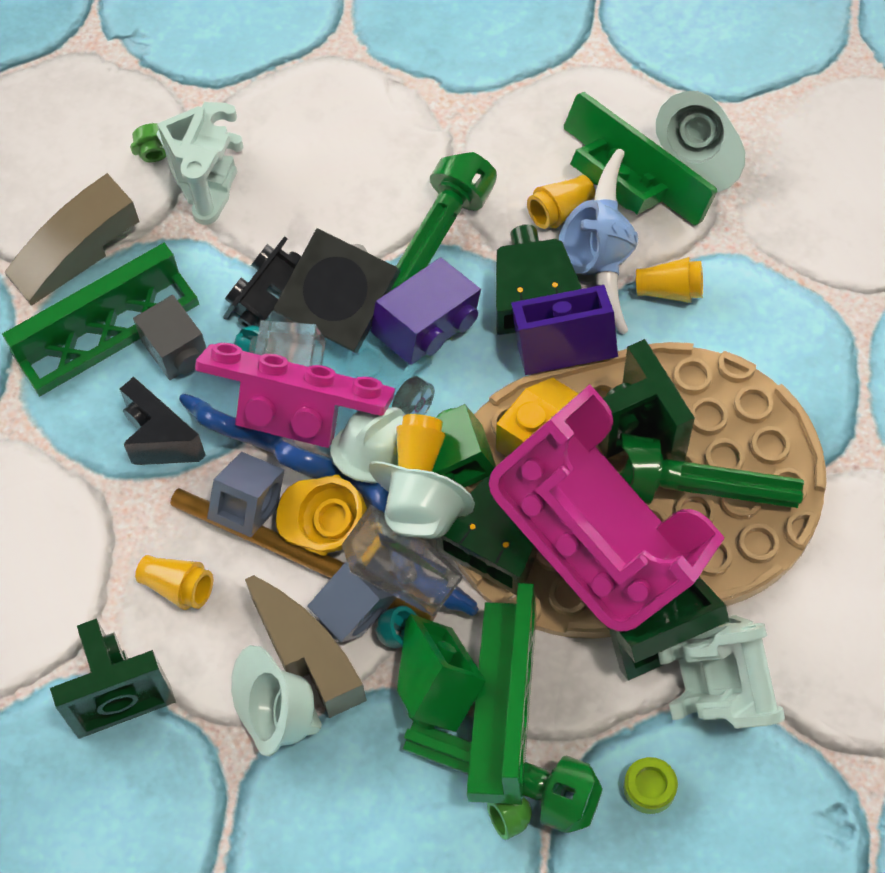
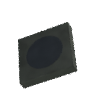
(336, 289)

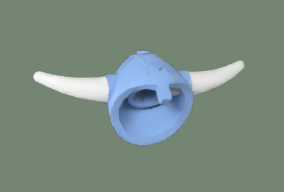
(601, 237)

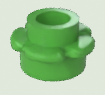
(147, 143)

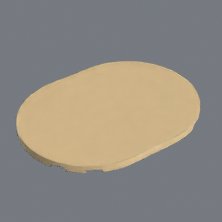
(738, 424)

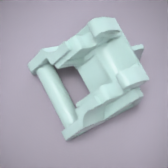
(197, 157)
(726, 676)

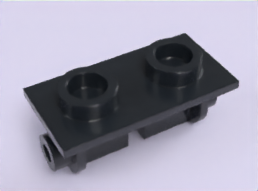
(251, 298)

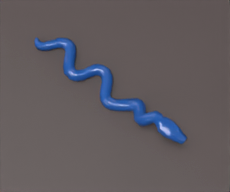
(304, 462)

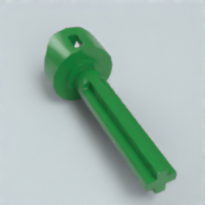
(456, 191)
(647, 471)
(539, 784)

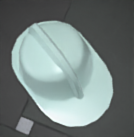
(701, 137)
(366, 440)
(420, 500)
(272, 702)

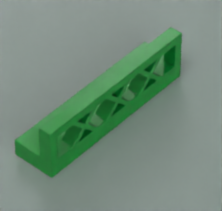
(88, 311)
(504, 701)

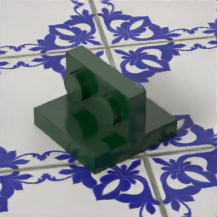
(648, 406)
(681, 619)
(115, 687)

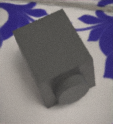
(170, 337)

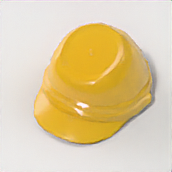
(319, 513)

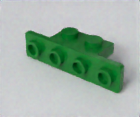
(646, 171)

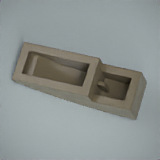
(72, 239)
(307, 647)

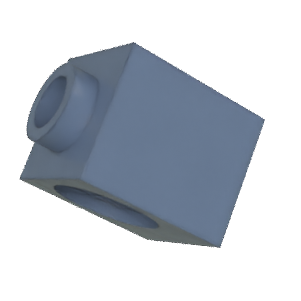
(245, 494)
(349, 605)

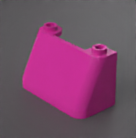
(595, 523)

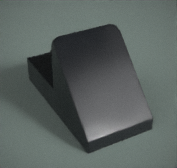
(161, 433)

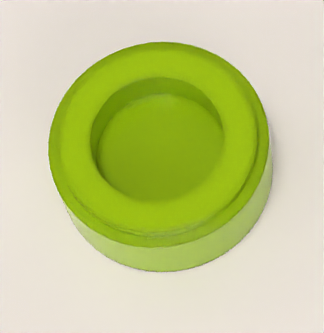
(650, 785)

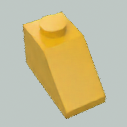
(530, 412)

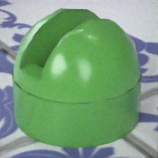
(510, 818)

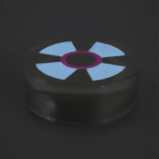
(414, 396)

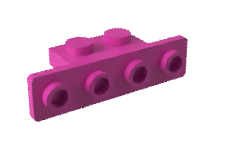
(291, 397)

